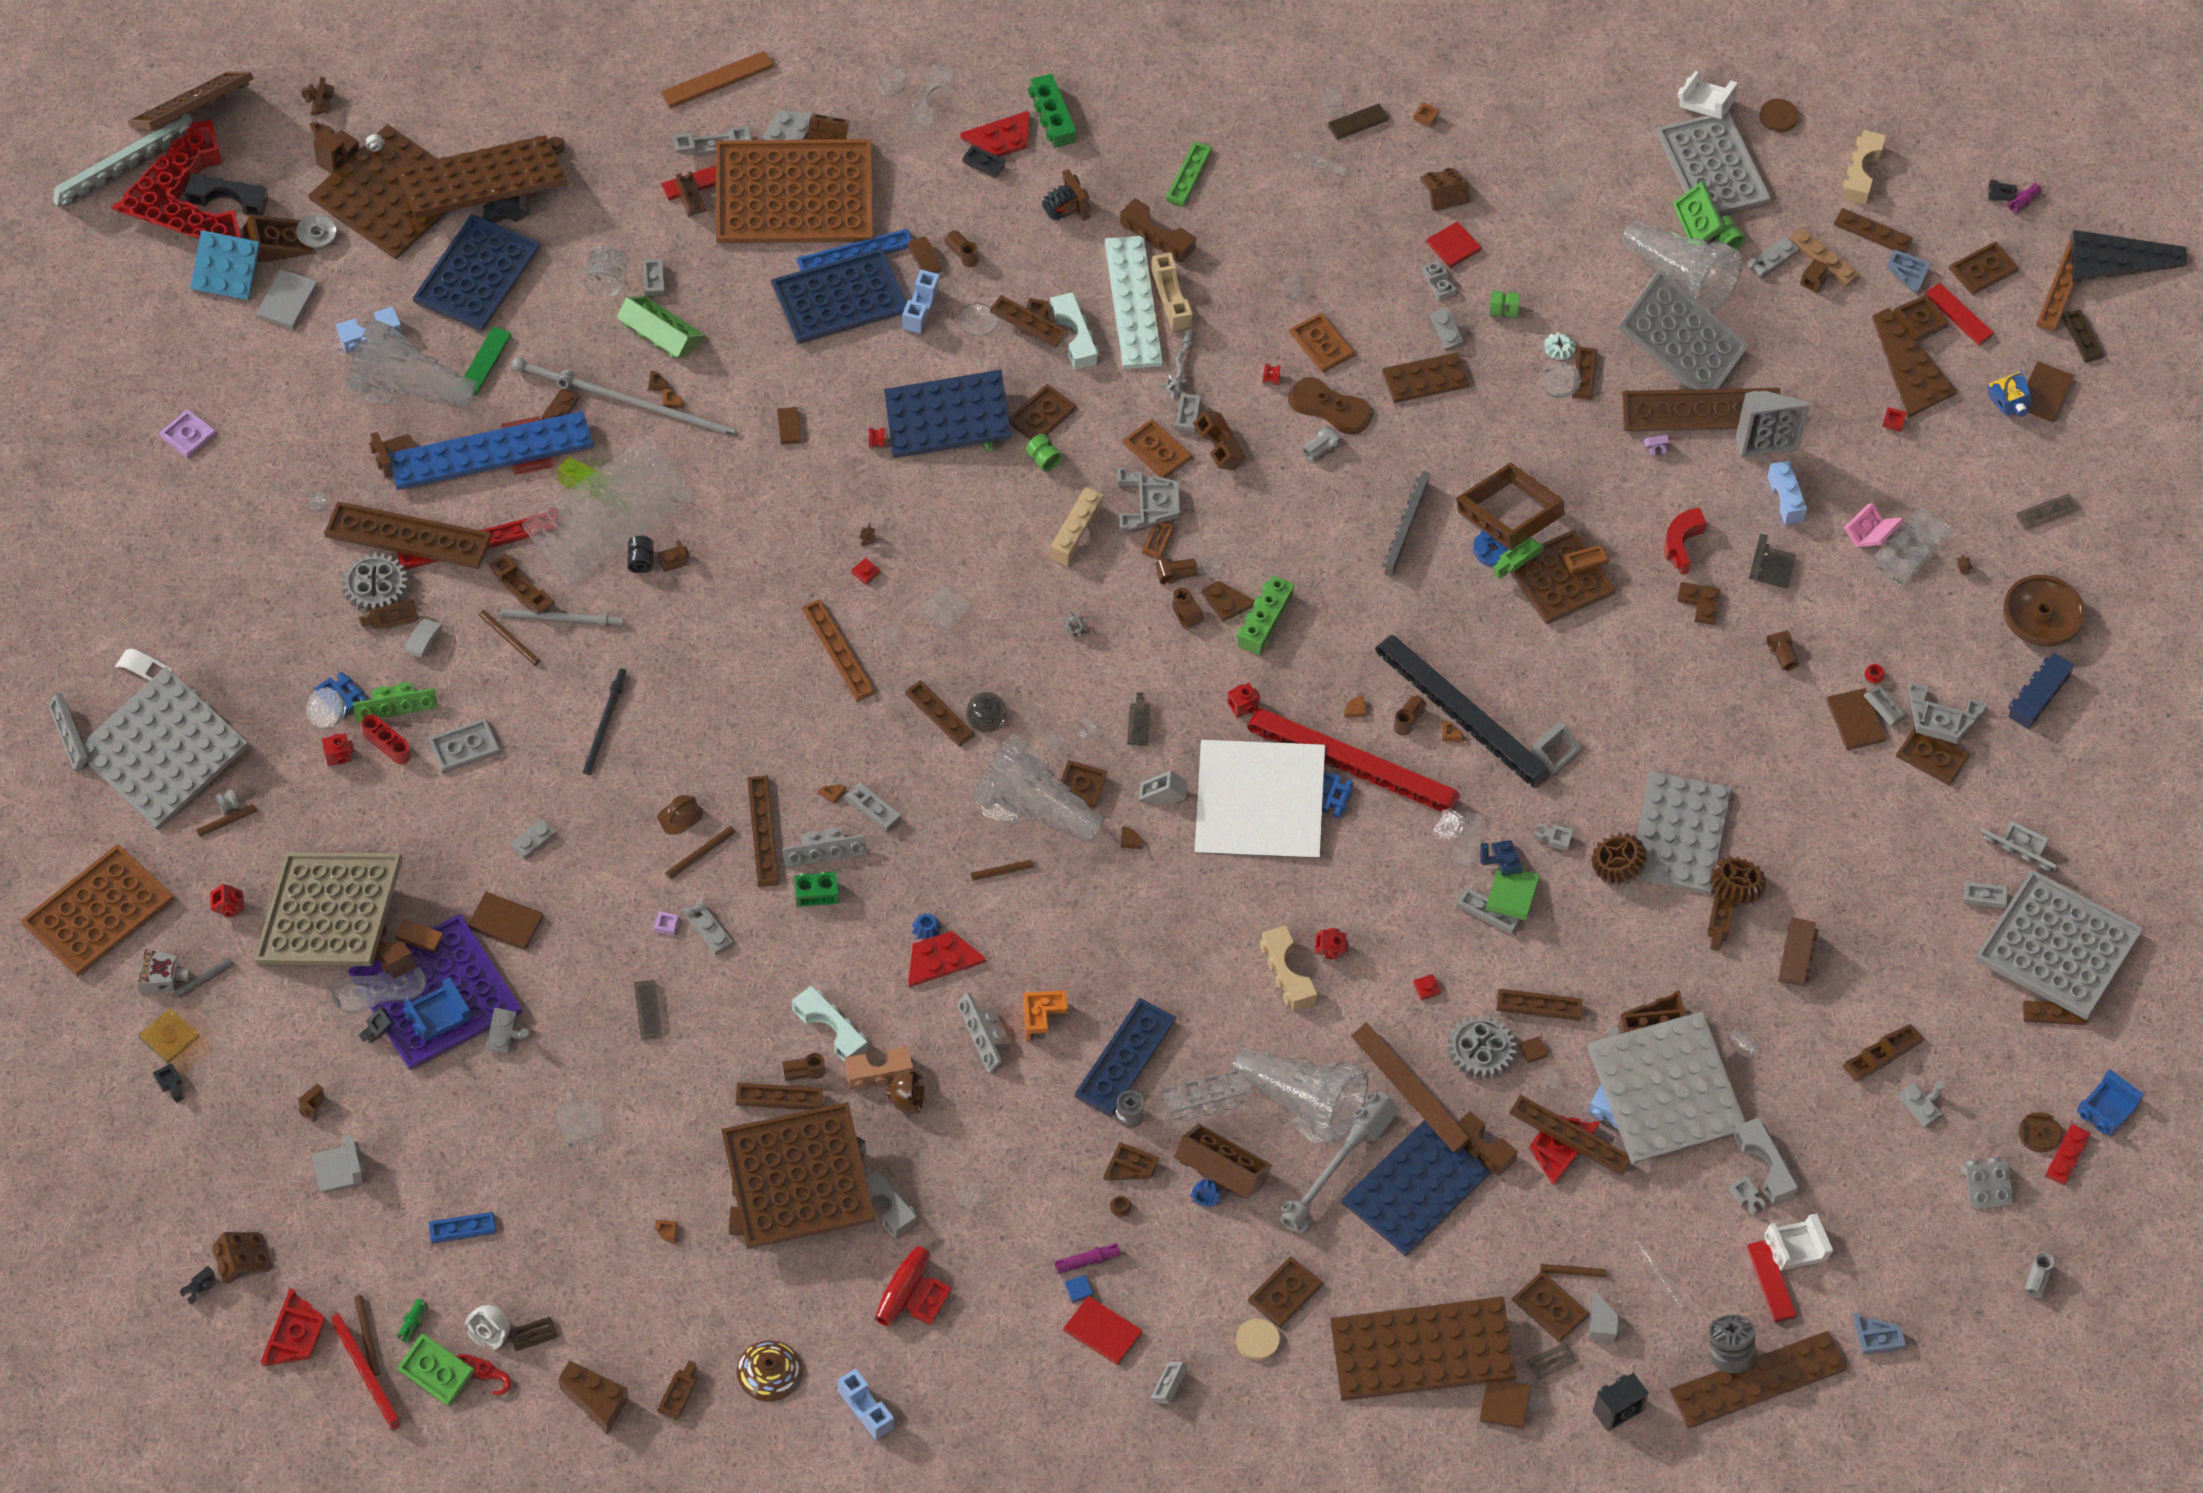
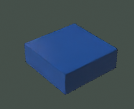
(1078, 1289)

